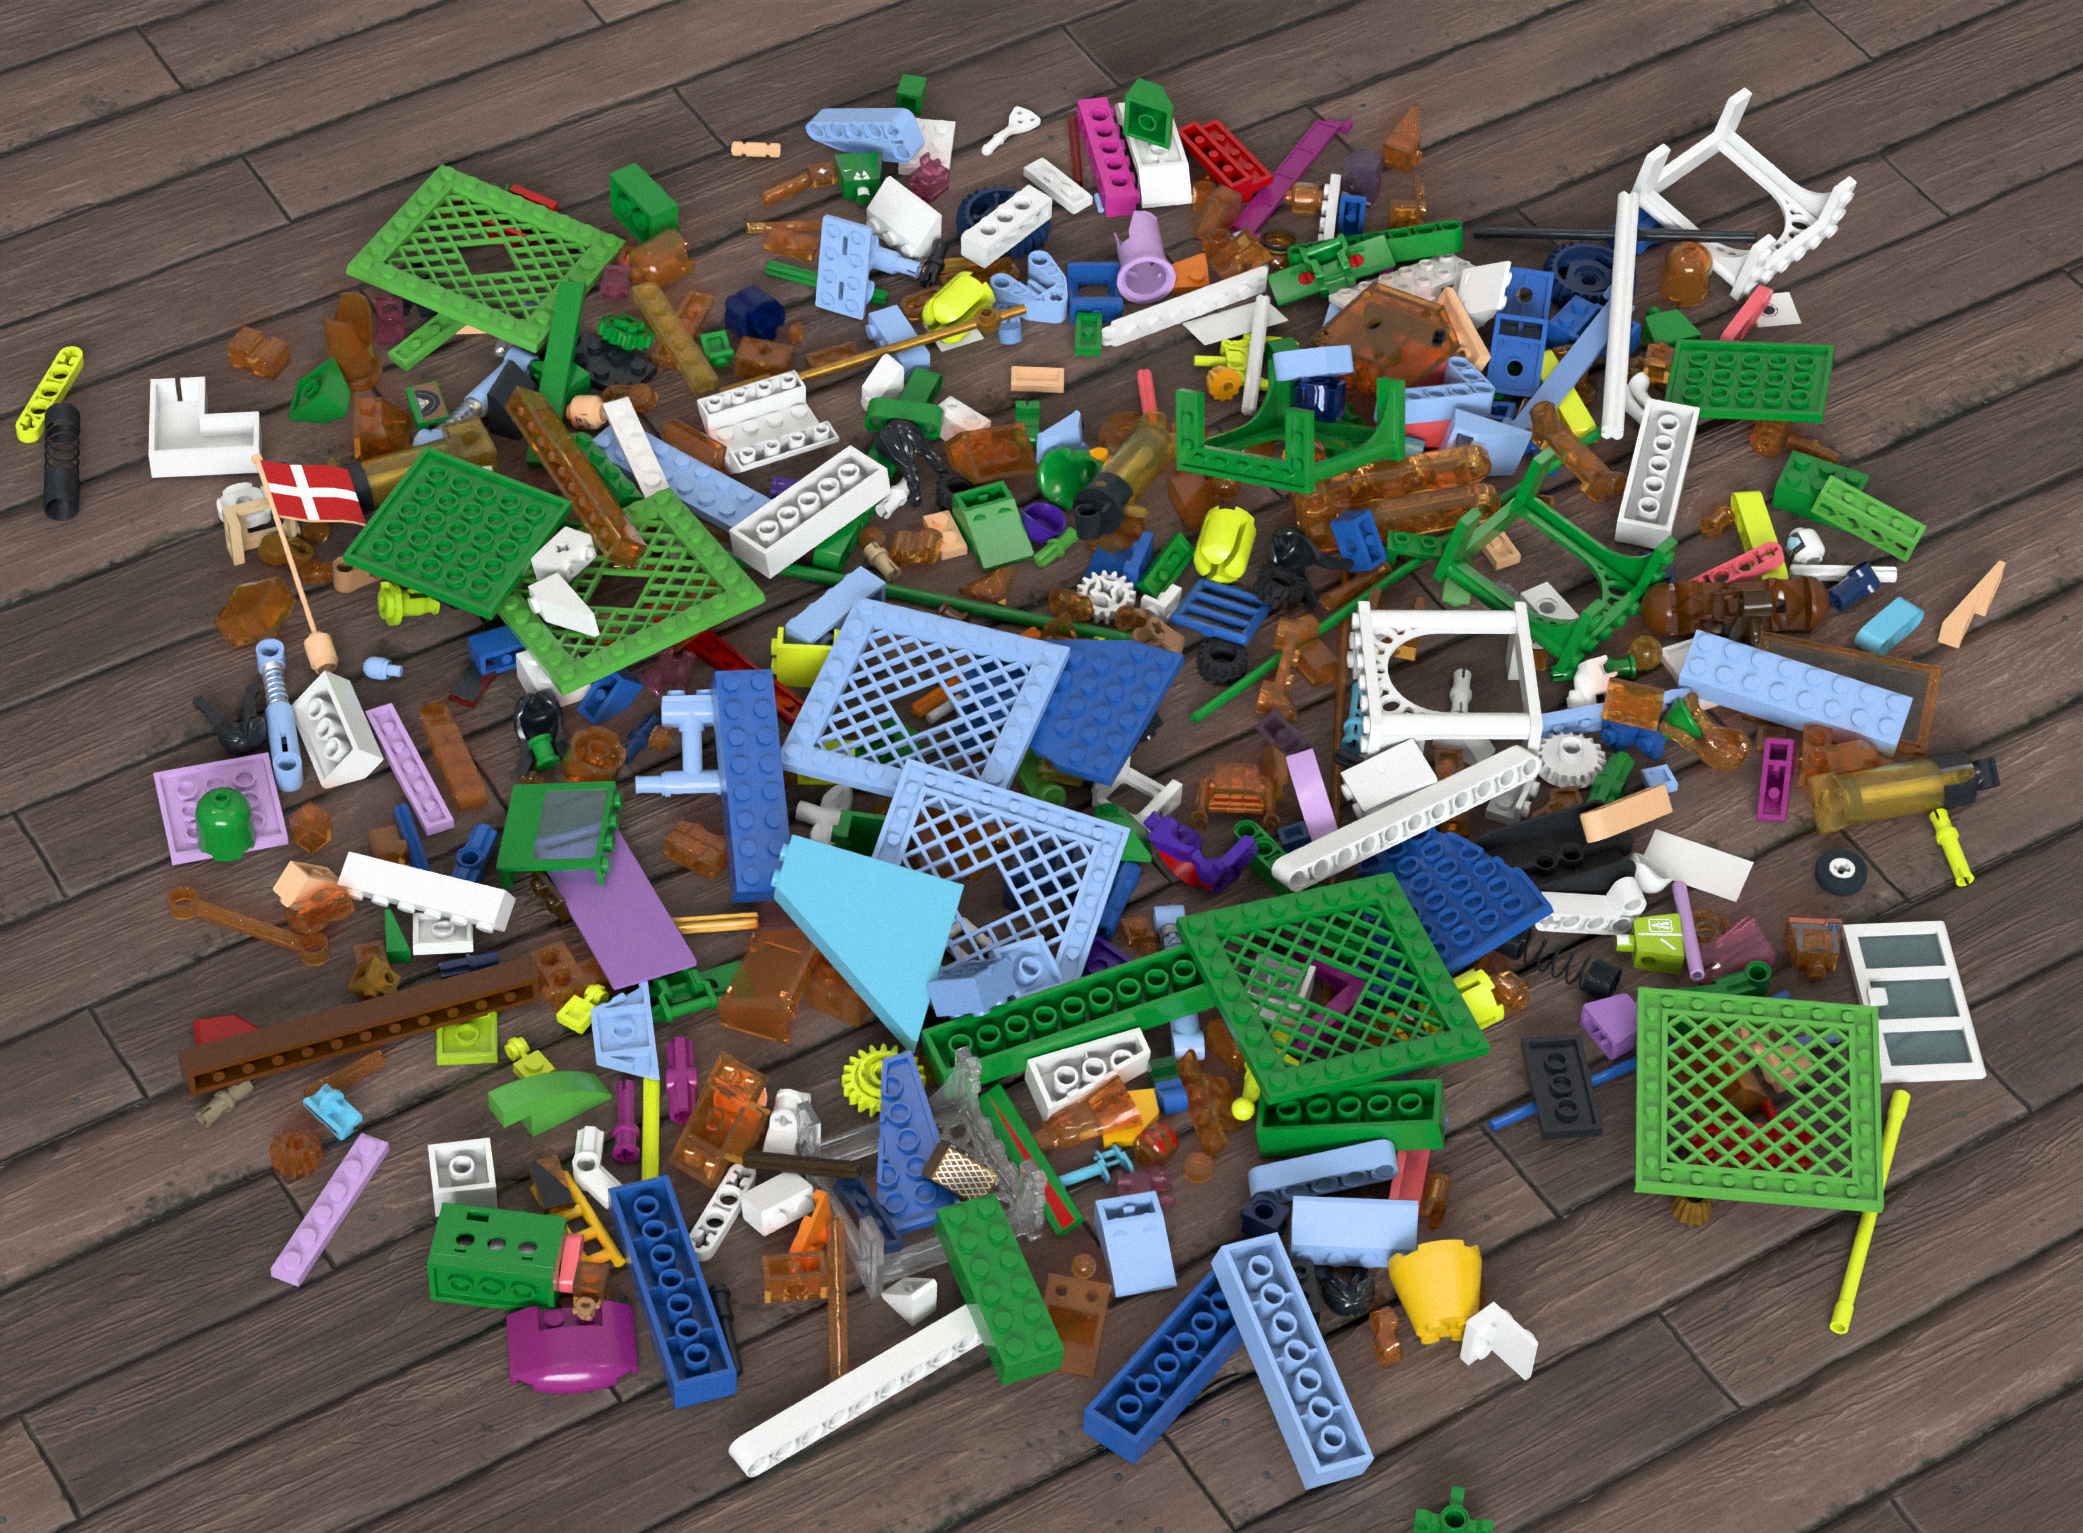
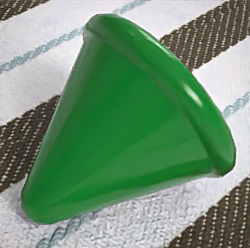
(1681, 718)

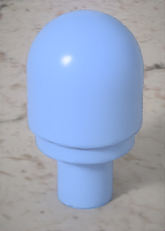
(381, 668)

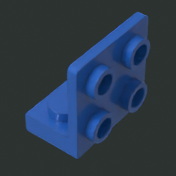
(1131, 563)

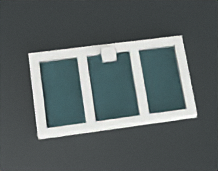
(1919, 1000)

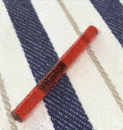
(1075, 150)

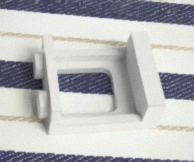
(1163, 800)

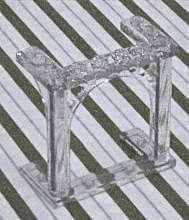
(951, 1106)

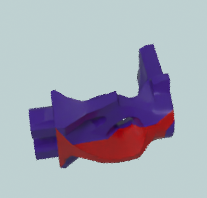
(1182, 853)

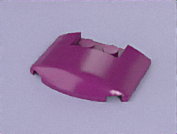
(571, 1354)

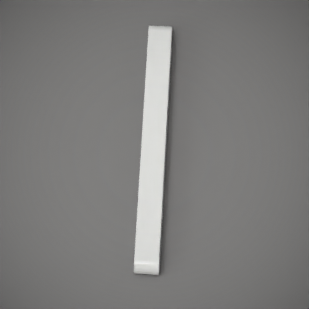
(1406, 818)
(855, 1393)

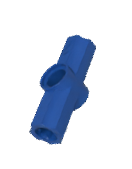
(475, 854)

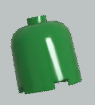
(224, 824)

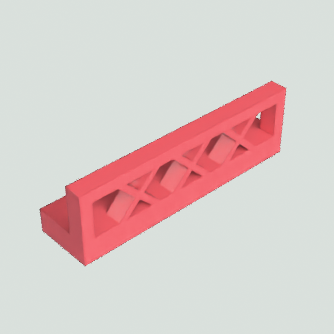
(1411, 1175)

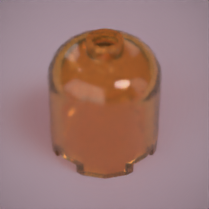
(661, 259)
(1686, 273)

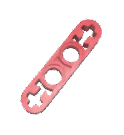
(1748, 314)
(1732, 567)

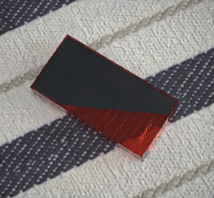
(471, 685)

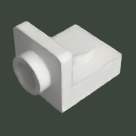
(1164, 605)

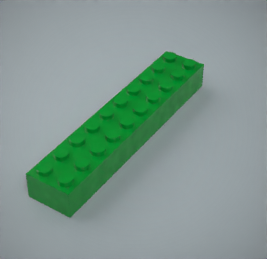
(1070, 1014)

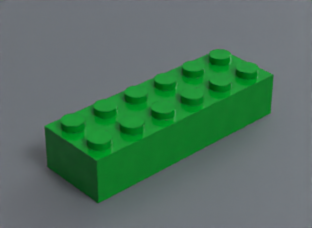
(1398, 1111)
(998, 1289)

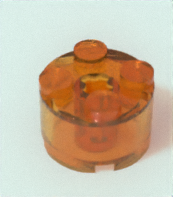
(593, 756)

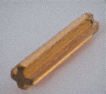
(350, 1073)

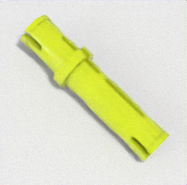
(1948, 838)

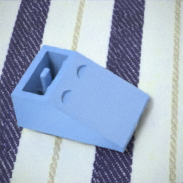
(1503, 442)
(1134, 1243)

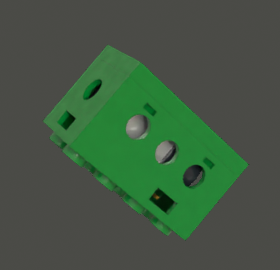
(496, 1257)

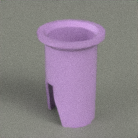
(1137, 278)

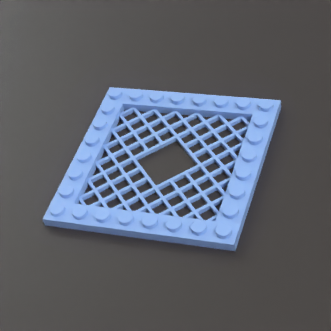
(866, 615)
(1053, 821)

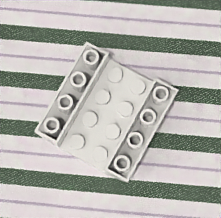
(764, 422)

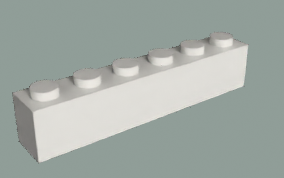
(426, 892)

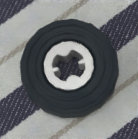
(1841, 860)

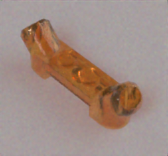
(1550, 432)
(1289, 636)

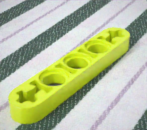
(49, 384)

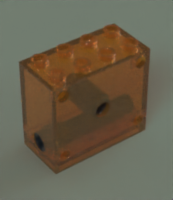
(1390, 337)

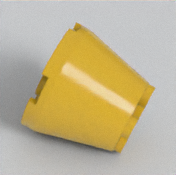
(1438, 1287)

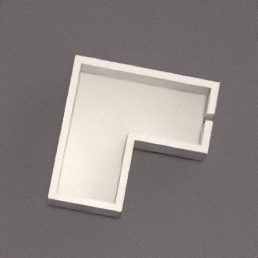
(195, 443)

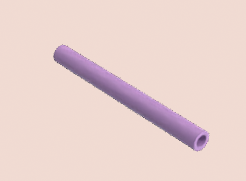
(1688, 931)

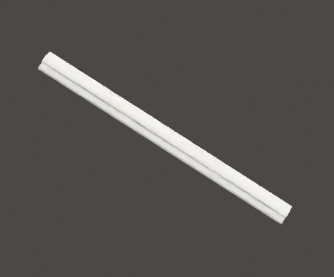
(1620, 316)

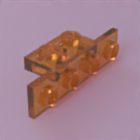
(1208, 1104)

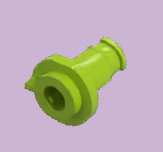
(399, 603)

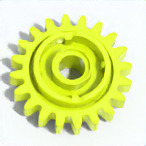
(863, 1078)

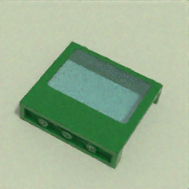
(560, 829)

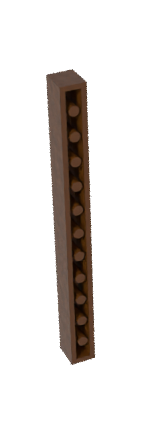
(358, 1026)

